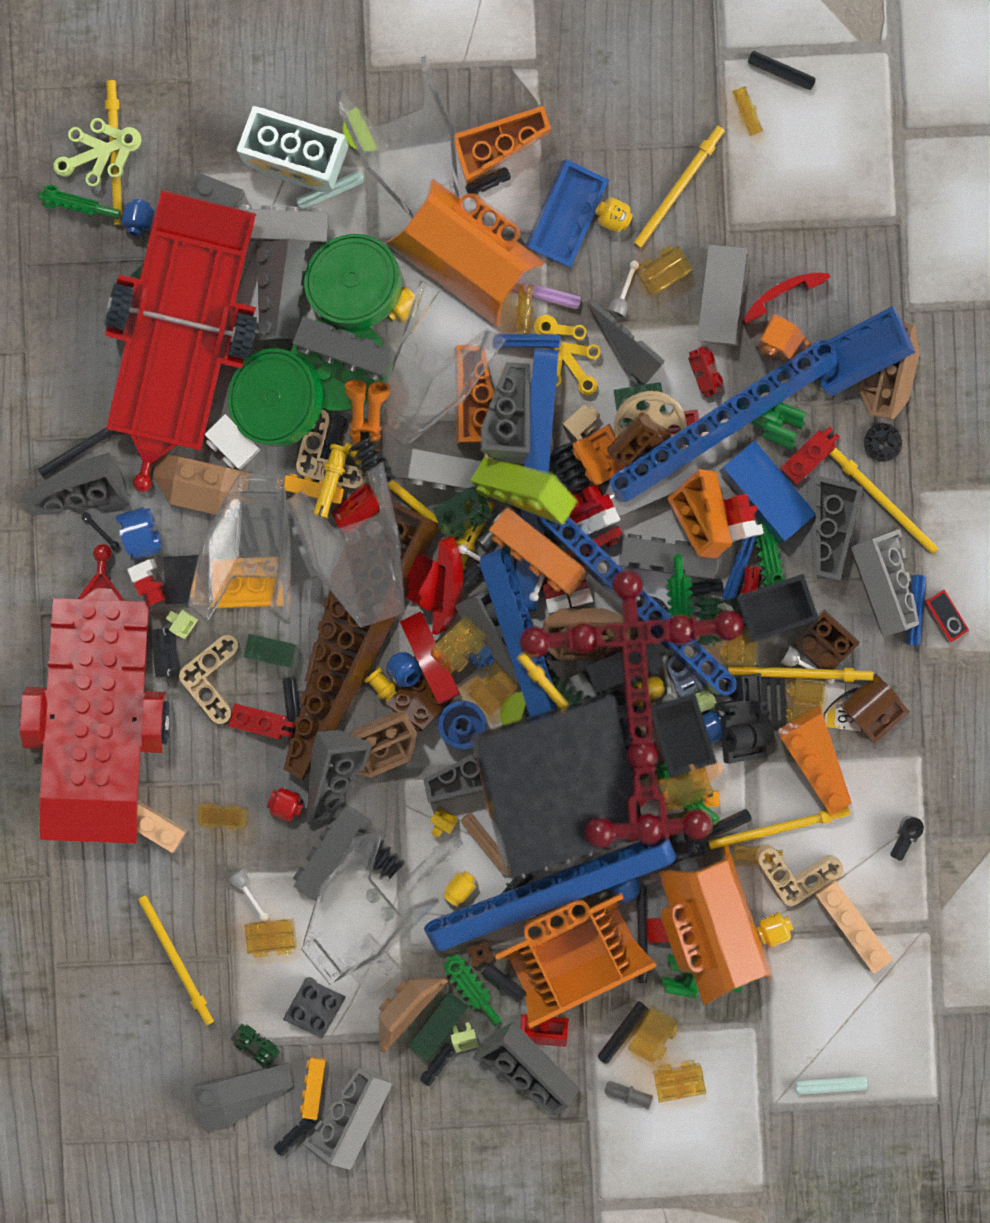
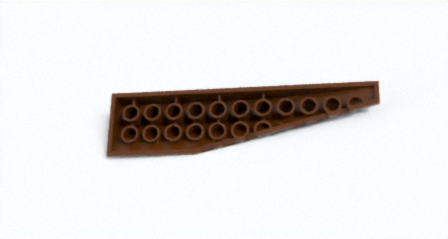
(347, 650)

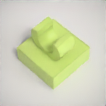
(182, 623)
(706, 700)
(464, 1040)

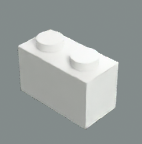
(231, 442)

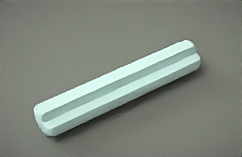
(341, 185)
(831, 1085)

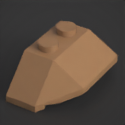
(890, 388)
(194, 482)
(595, 616)
(391, 741)
(406, 1006)

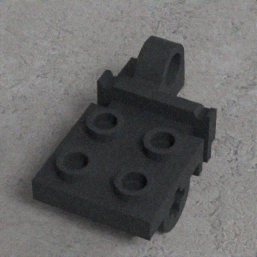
(743, 725)

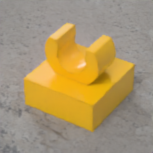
(443, 822)

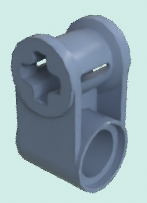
(683, 679)

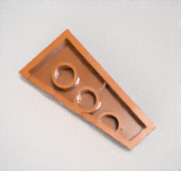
(497, 141)
(473, 410)
(538, 551)
(814, 753)

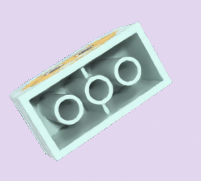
(292, 150)

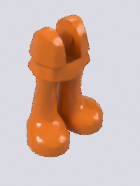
(377, 394)

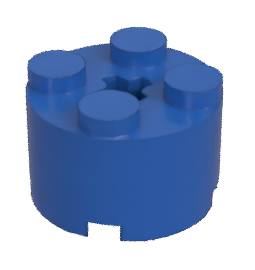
(138, 533)
(449, 719)

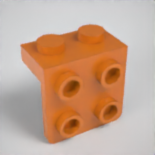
(594, 455)

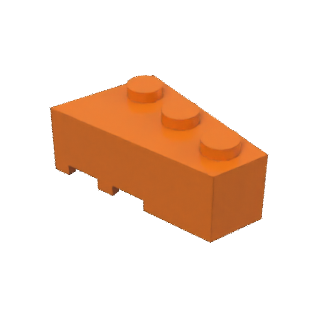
(781, 340)
(702, 513)

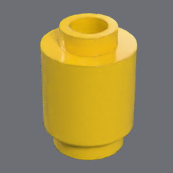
(656, 688)
(459, 888)

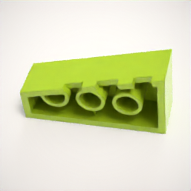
(524, 489)

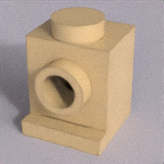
(581, 422)

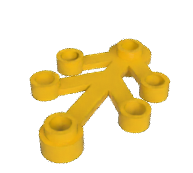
(567, 349)

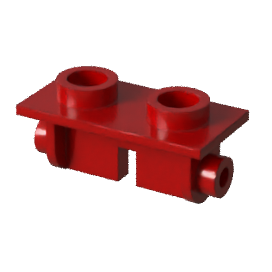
(704, 361)

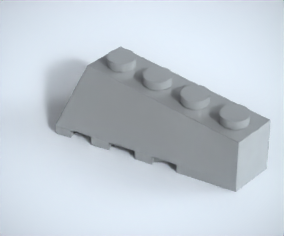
(887, 582)
(350, 1119)

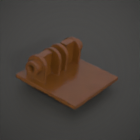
(418, 704)

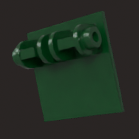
(261, 1053)

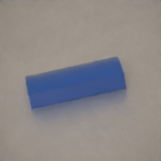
(566, 213)
(867, 350)
(776, 499)

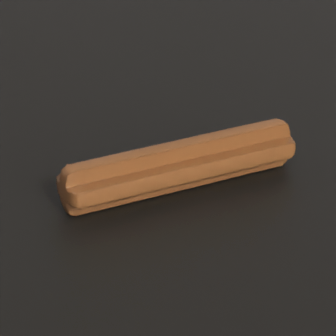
(483, 839)

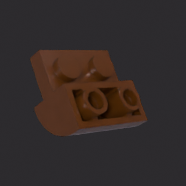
(637, 440)
(826, 641)
(875, 708)

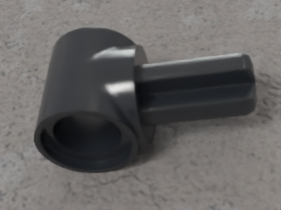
(905, 839)

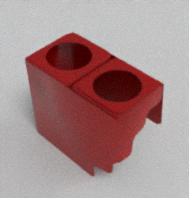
(426, 583)

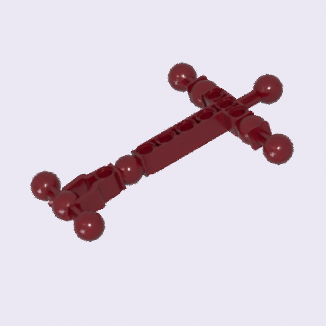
(641, 753)

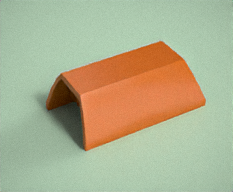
(464, 251)
(716, 928)
(576, 958)

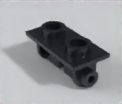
(164, 652)

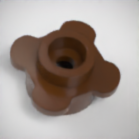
(478, 959)

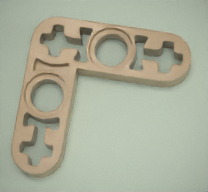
(318, 471)
(202, 681)
(797, 883)

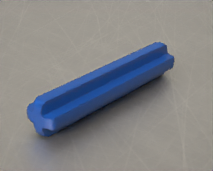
(531, 340)
(738, 568)
(918, 591)

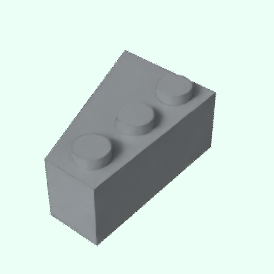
(435, 469)

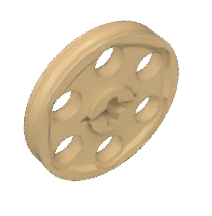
(655, 400)

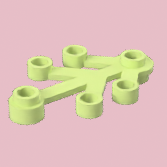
(101, 151)

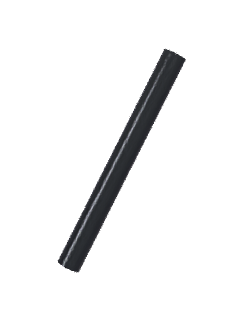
(75, 451)
(642, 926)

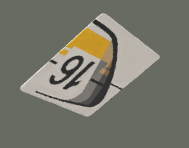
(833, 714)

